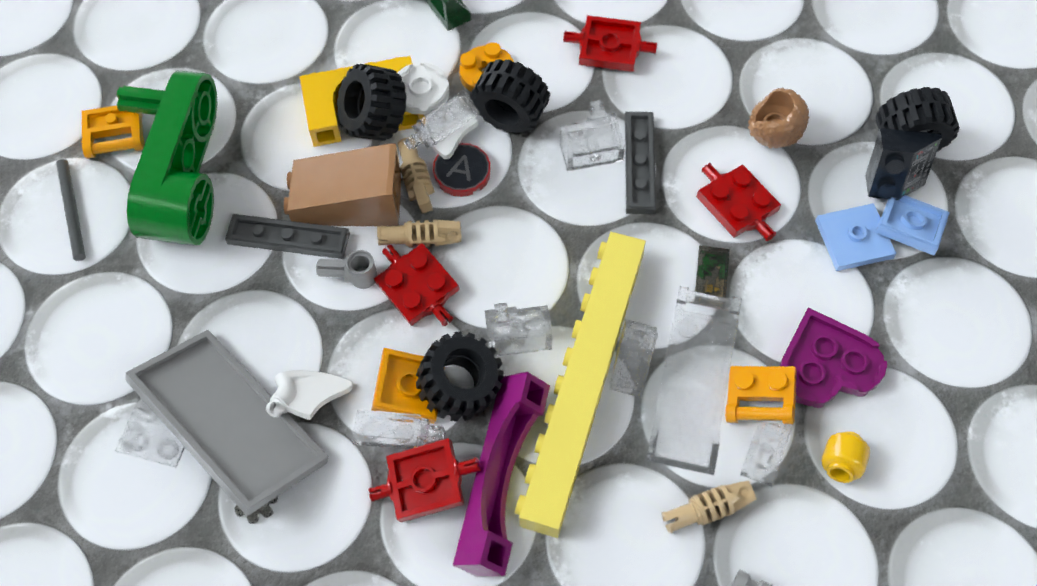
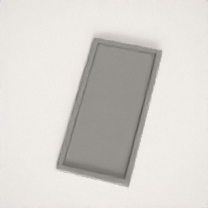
(225, 422)

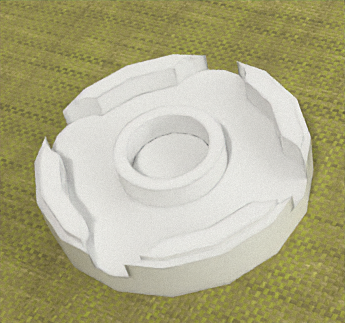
(425, 87)

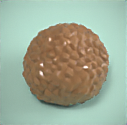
(779, 119)

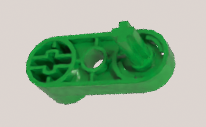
(167, 192)

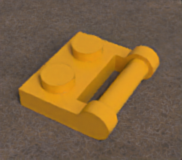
(107, 123)
(761, 384)

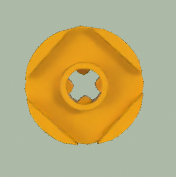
(478, 58)

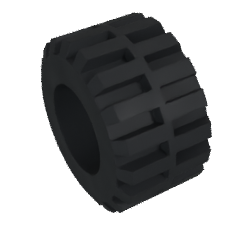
(510, 96)
(371, 102)
(921, 111)
(473, 357)

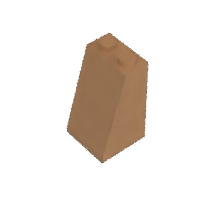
(346, 188)

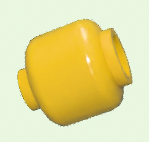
(845, 457)

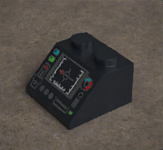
(900, 162)

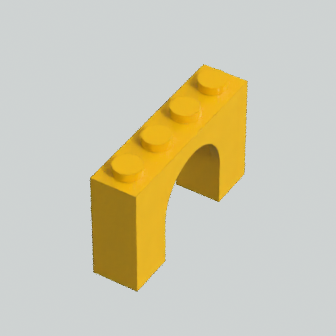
(321, 96)

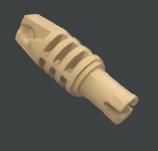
(416, 177)
(436, 232)
(710, 505)

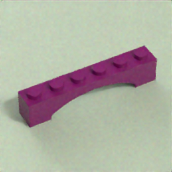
(483, 538)

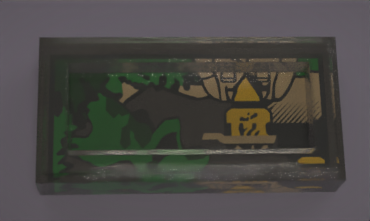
(712, 271)

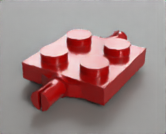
(609, 43)
(738, 201)
(417, 284)
(424, 480)

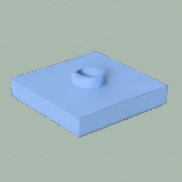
(913, 223)
(852, 237)

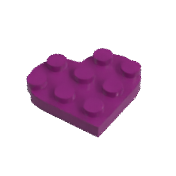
(832, 360)

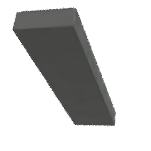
(640, 163)
(287, 236)

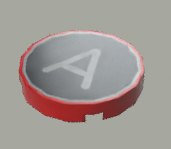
(463, 172)

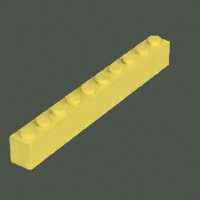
(581, 386)

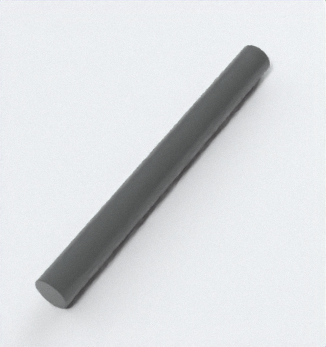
(70, 210)

